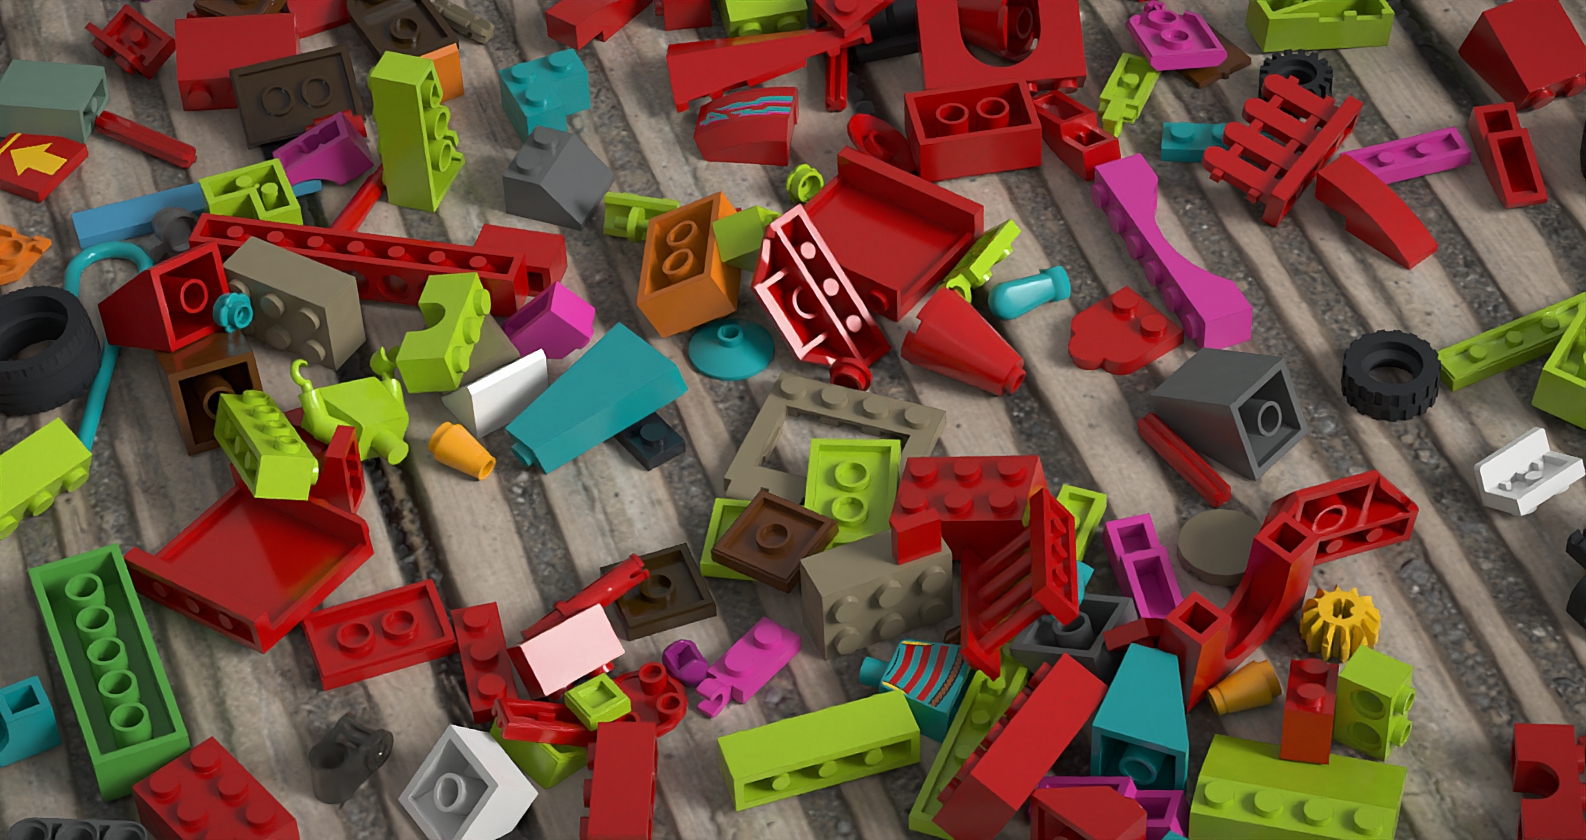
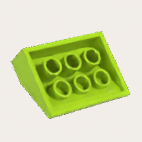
(1258, 796)

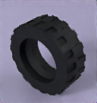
(1386, 400)

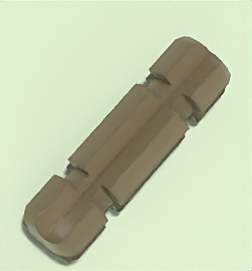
(465, 21)

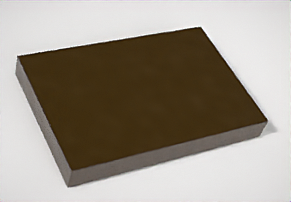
(292, 91)

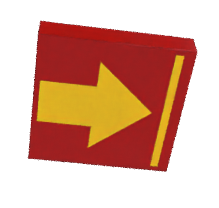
(37, 163)

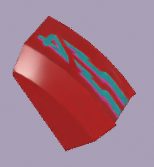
(749, 126)

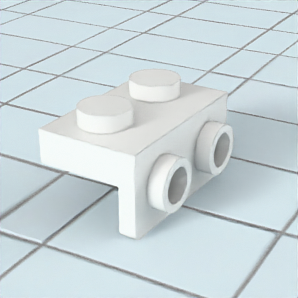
(1525, 474)

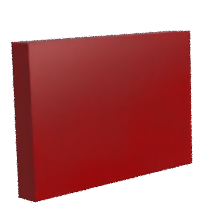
(378, 634)

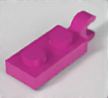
(747, 666)

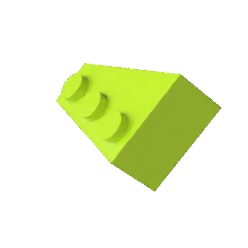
(1319, 24)

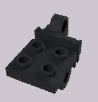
(892, 33)

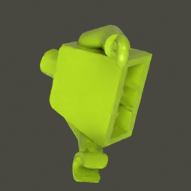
(366, 404)

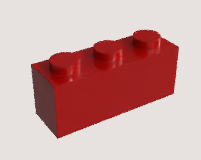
(622, 782)

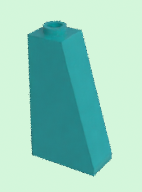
(594, 400)

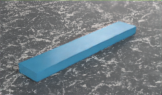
(135, 215)

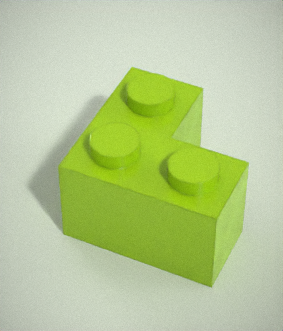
(252, 193)

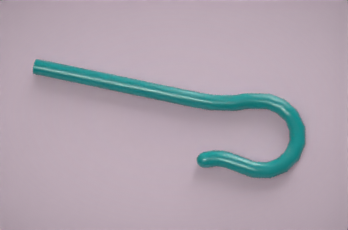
(71, 282)

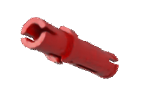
(602, 591)

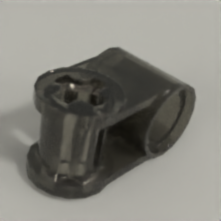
(347, 758)

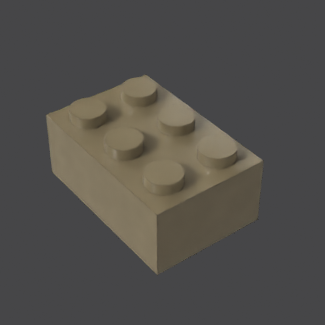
(297, 303)
(864, 597)

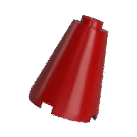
(999, 26)
(962, 345)

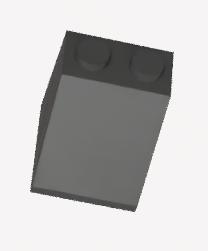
(1233, 408)

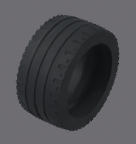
(58, 371)

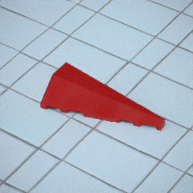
(731, 63)

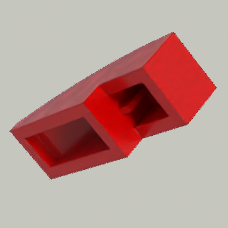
(580, 21)
(1074, 134)
(1507, 155)
(1374, 212)

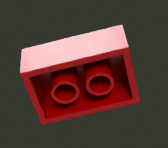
(973, 129)
(977, 497)
(210, 798)

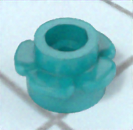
(232, 311)

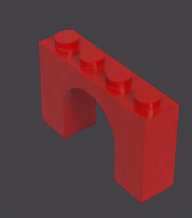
(1053, 65)
(1272, 590)

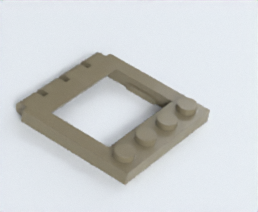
(834, 406)

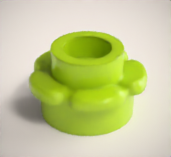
(803, 183)

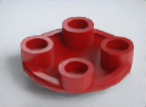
(653, 697)

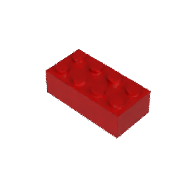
(1019, 750)

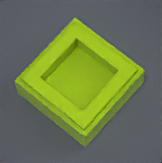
(597, 701)

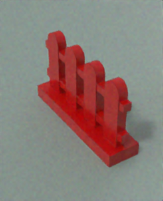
(1296, 170)

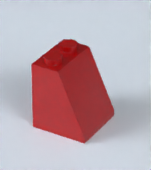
(1527, 52)
(167, 302)

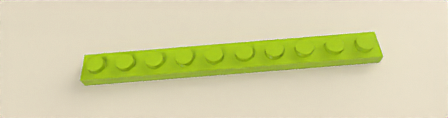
(987, 699)

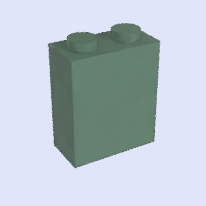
(52, 99)

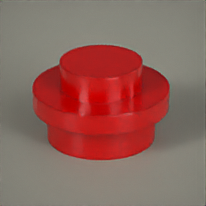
(850, 374)

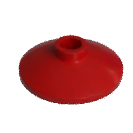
(881, 141)

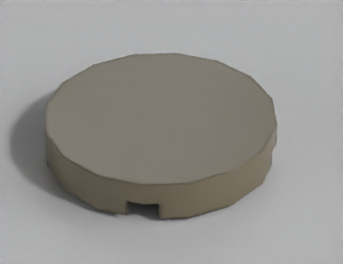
(1217, 545)

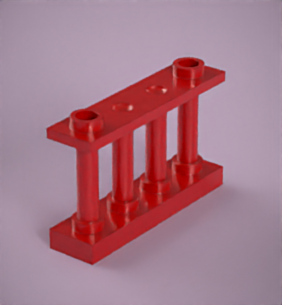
(1050, 584)

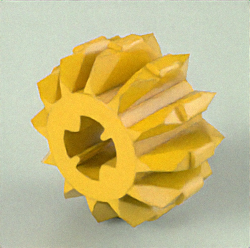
(1339, 623)

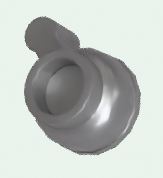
(171, 232)

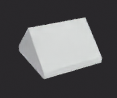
(500, 394)

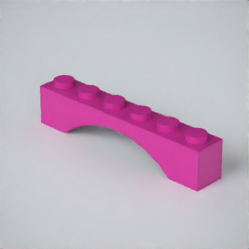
(1207, 305)

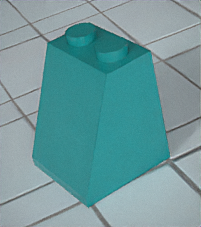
(1143, 723)

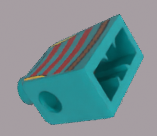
(931, 679)

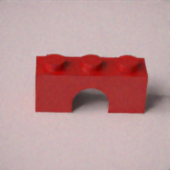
(1549, 765)

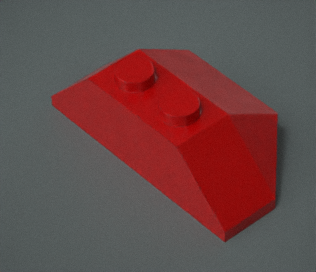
(811, 296)
(1350, 514)

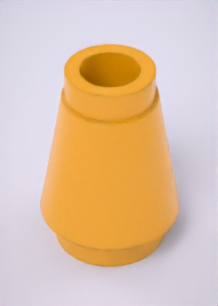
(460, 450)
(1245, 689)

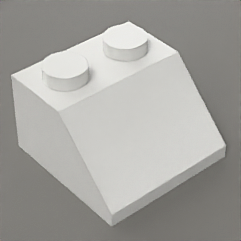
(467, 789)

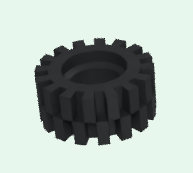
(1312, 73)

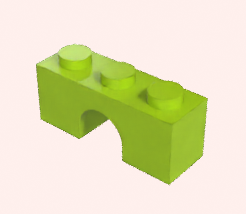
(454, 315)

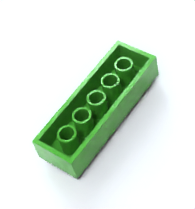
(109, 668)

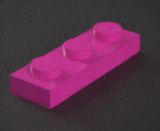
(1414, 155)

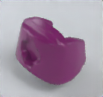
(685, 662)

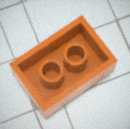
(683, 270)

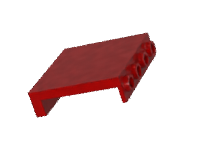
(892, 230)
(253, 564)

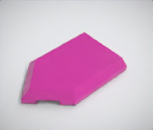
(1174, 39)

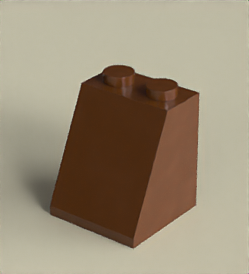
(198, 375)

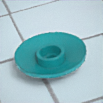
(731, 349)

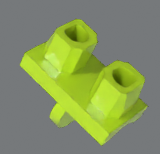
(629, 214)

